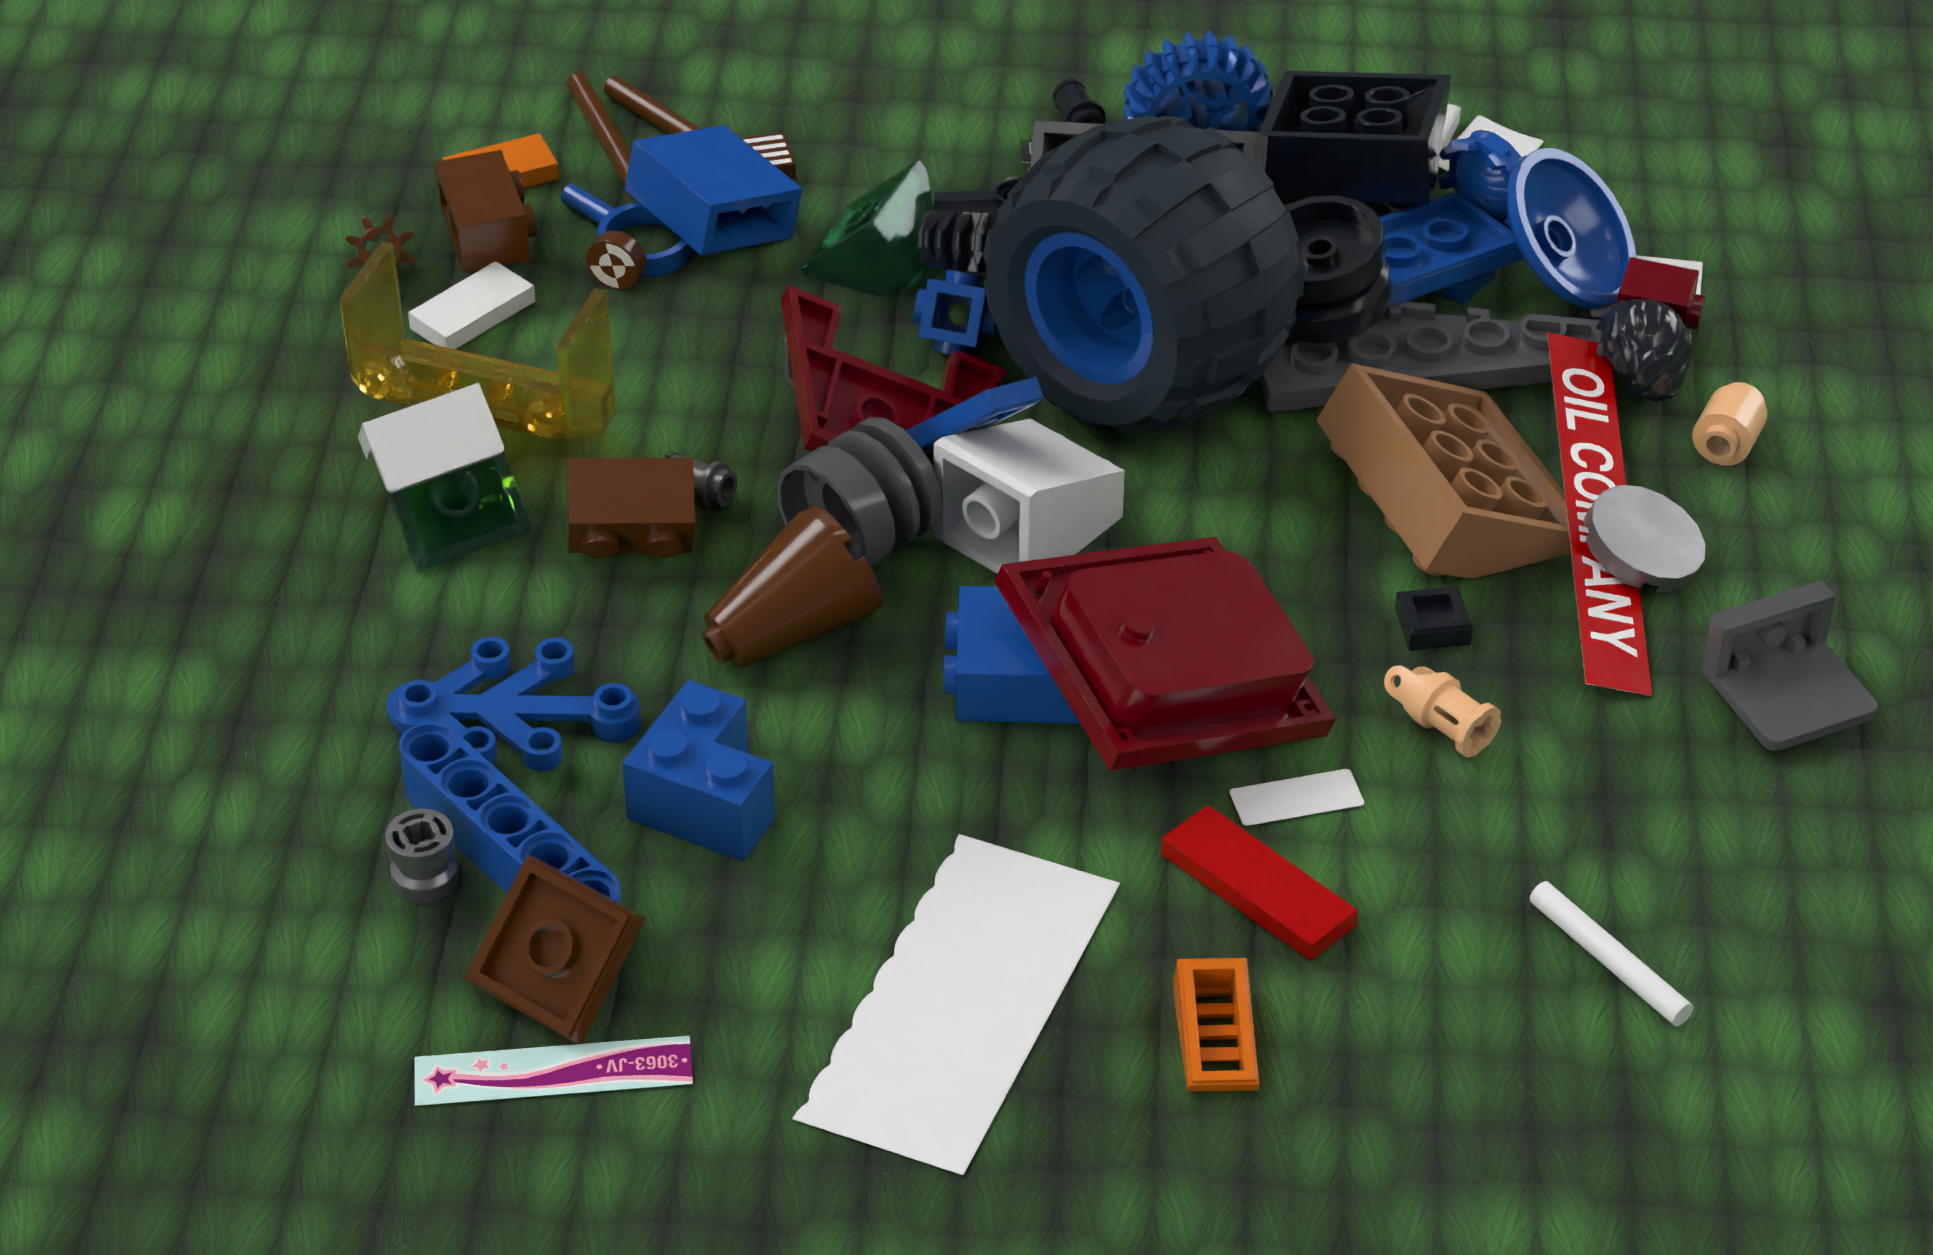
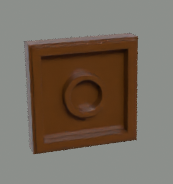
(555, 949)

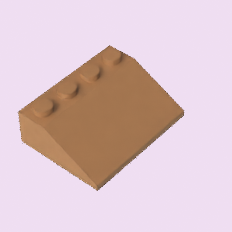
(1446, 473)

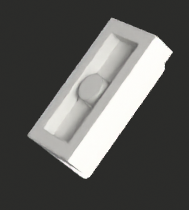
(431, 438)

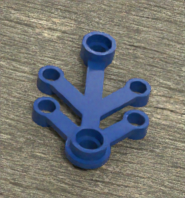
(611, 712)

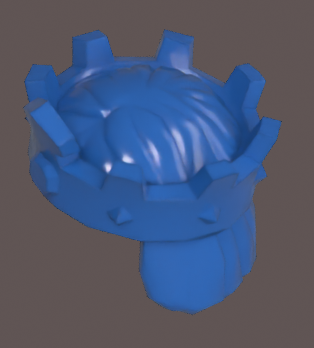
(1481, 171)

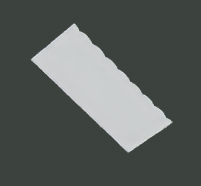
(958, 1004)

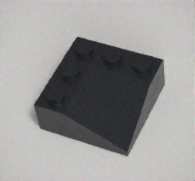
(1356, 136)

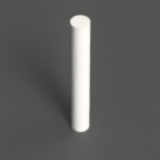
(1611, 954)

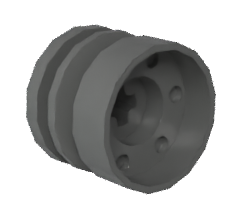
(871, 483)

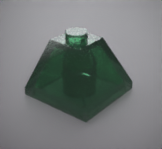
(876, 237)
(460, 512)

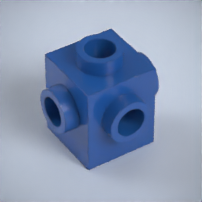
(934, 308)

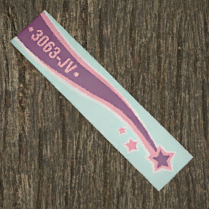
(553, 1070)

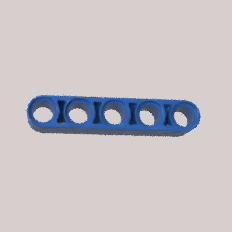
(489, 813)

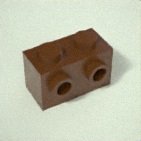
(485, 210)
(630, 506)

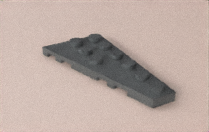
(1425, 345)

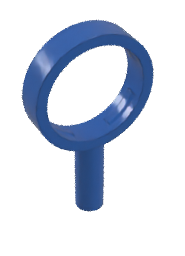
(624, 217)

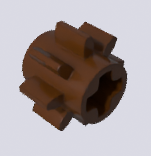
(373, 234)

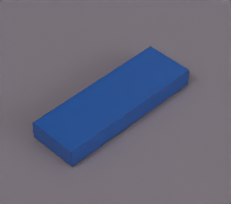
(978, 412)

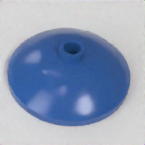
(1569, 228)

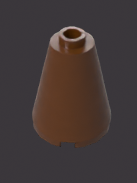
(792, 593)

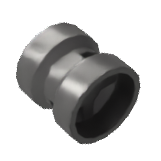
(422, 856)

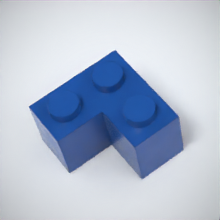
(697, 774)

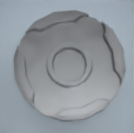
(1644, 538)

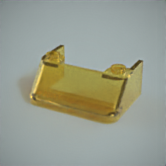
(521, 398)

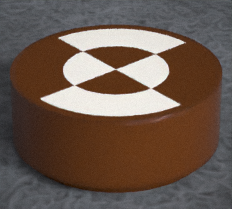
(616, 260)

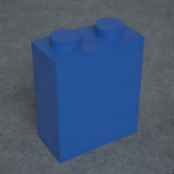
(713, 189)
(996, 665)

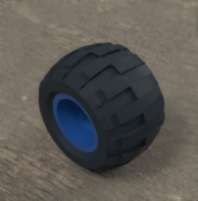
(1143, 274)

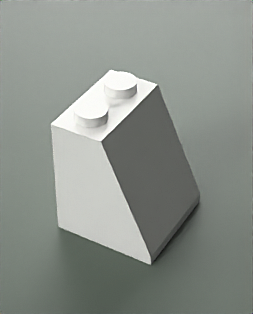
(1022, 494)

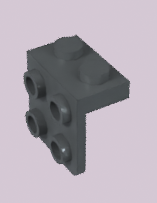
(1780, 672)

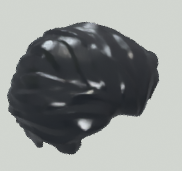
(1646, 346)

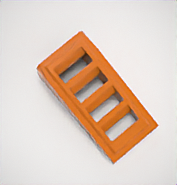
(1214, 979)

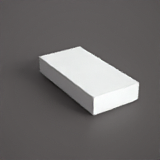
(472, 306)

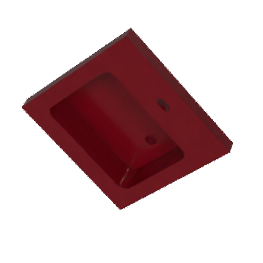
(1167, 651)

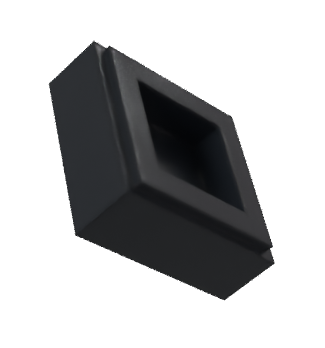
(1433, 618)

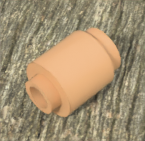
(1730, 424)

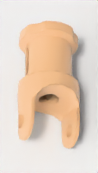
(1438, 702)

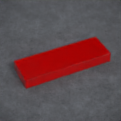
(1259, 882)

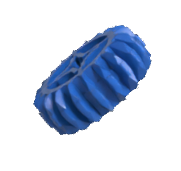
(1215, 74)

